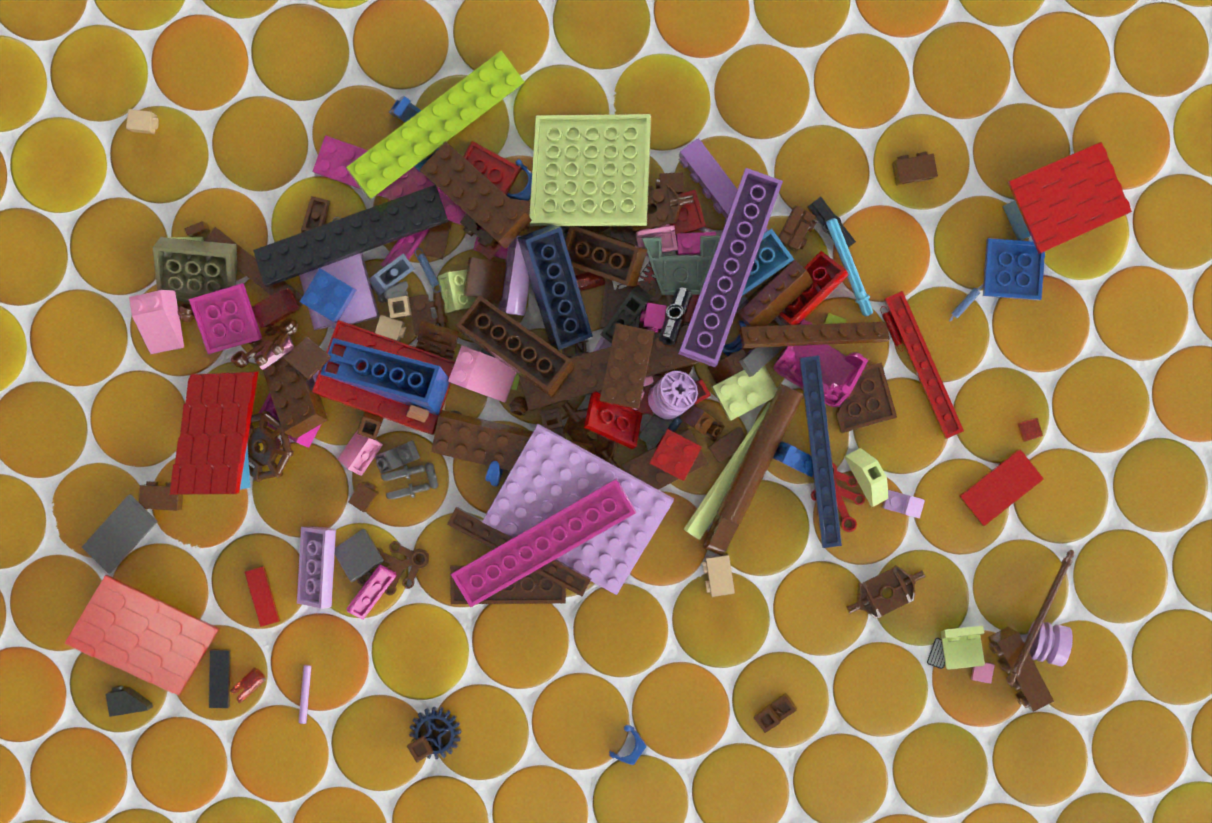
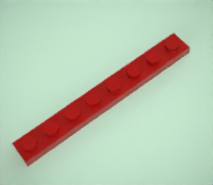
(923, 365)

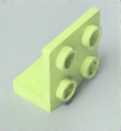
(452, 291)
(963, 647)

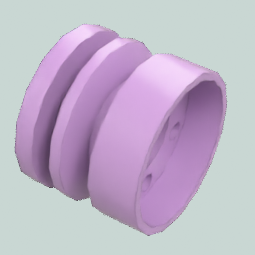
(672, 395)
(1052, 644)

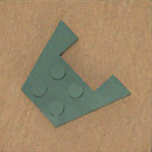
(681, 270)

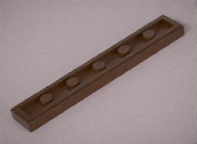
(248, 265)

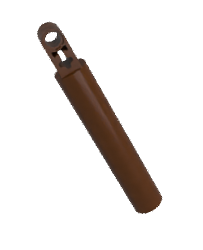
(752, 469)

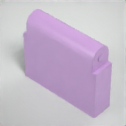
(354, 273)

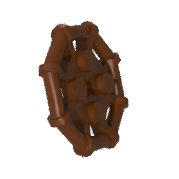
(271, 447)

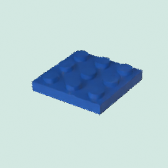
(1013, 270)

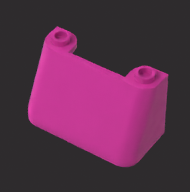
(838, 371)

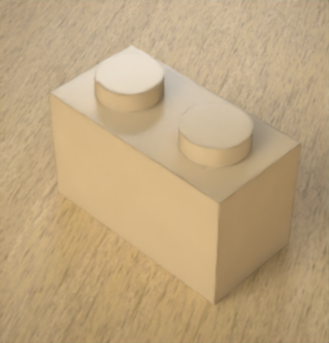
(719, 575)

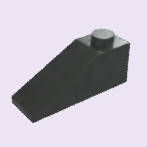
(627, 311)
(654, 430)

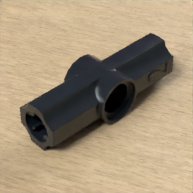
(823, 214)
(673, 324)

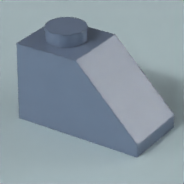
(391, 274)

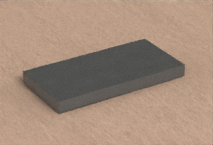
(119, 534)

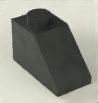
(126, 701)

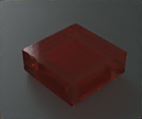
(1030, 429)

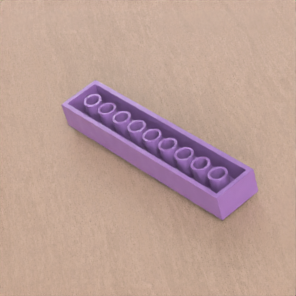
(730, 267)

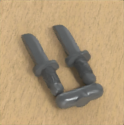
(431, 474)

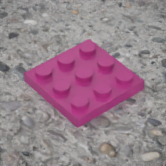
(225, 318)

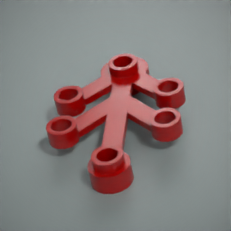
(845, 493)

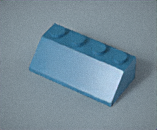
(769, 259)

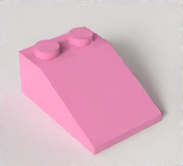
(158, 320)
(482, 374)

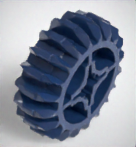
(441, 728)

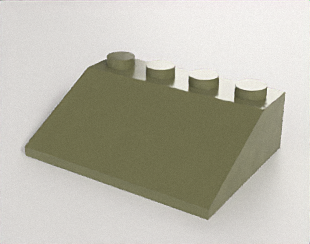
(194, 266)

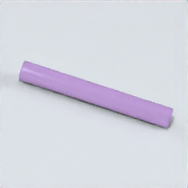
(304, 694)

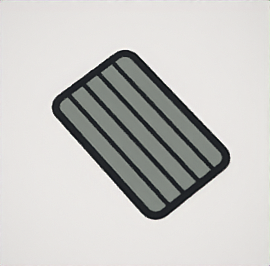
(936, 655)

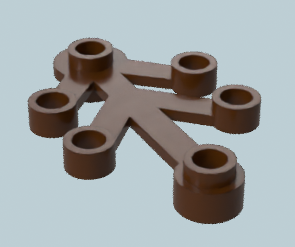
(279, 333)
(398, 565)

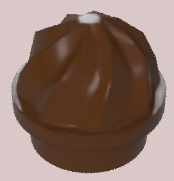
(185, 312)
(519, 406)

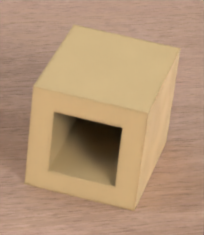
(142, 121)
(399, 307)
(390, 328)

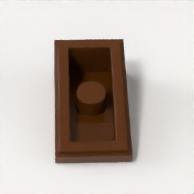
(315, 214)
(727, 444)

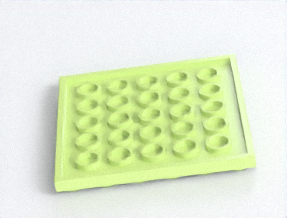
(590, 170)

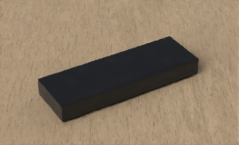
(219, 679)

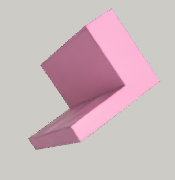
(359, 453)

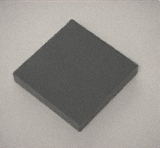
(358, 555)

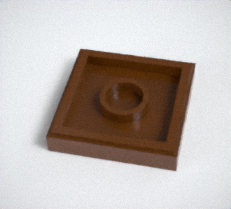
(485, 279)

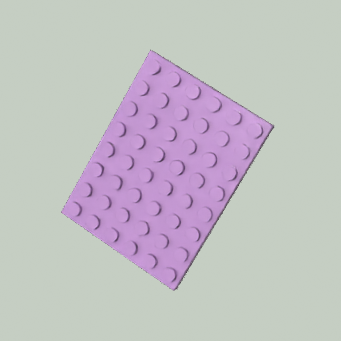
(555, 475)

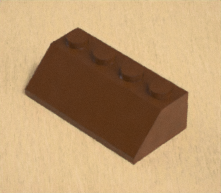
(774, 295)

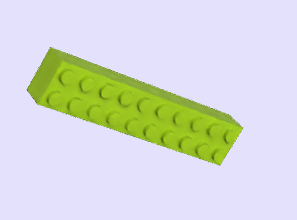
(435, 125)

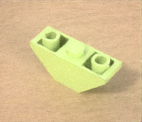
(869, 476)

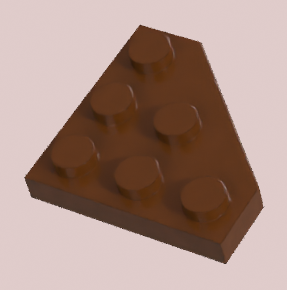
(868, 402)

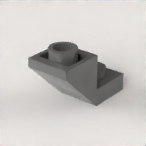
(397, 457)

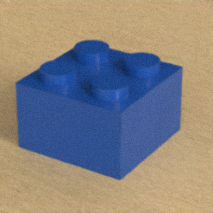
(328, 295)

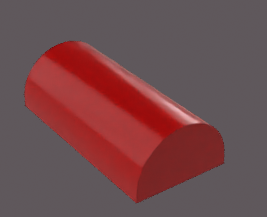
(826, 277)

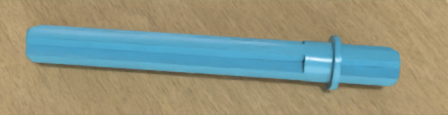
(848, 264)

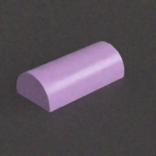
(515, 282)
(316, 566)

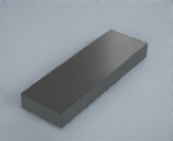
(757, 358)

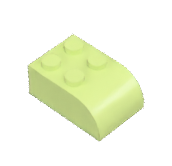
(743, 393)

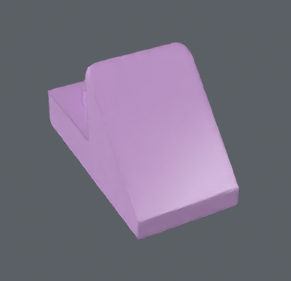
(904, 504)

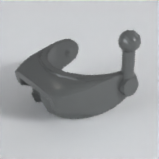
(395, 291)

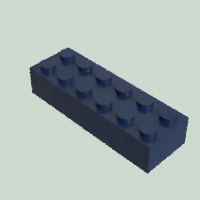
(555, 286)

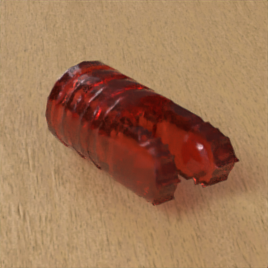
(588, 281)
(249, 683)

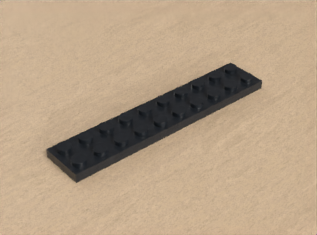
(350, 235)

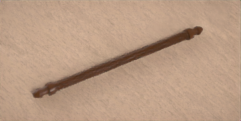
(1015, 670)

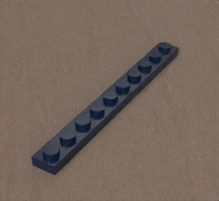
(820, 451)

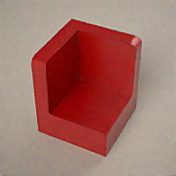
(703, 392)

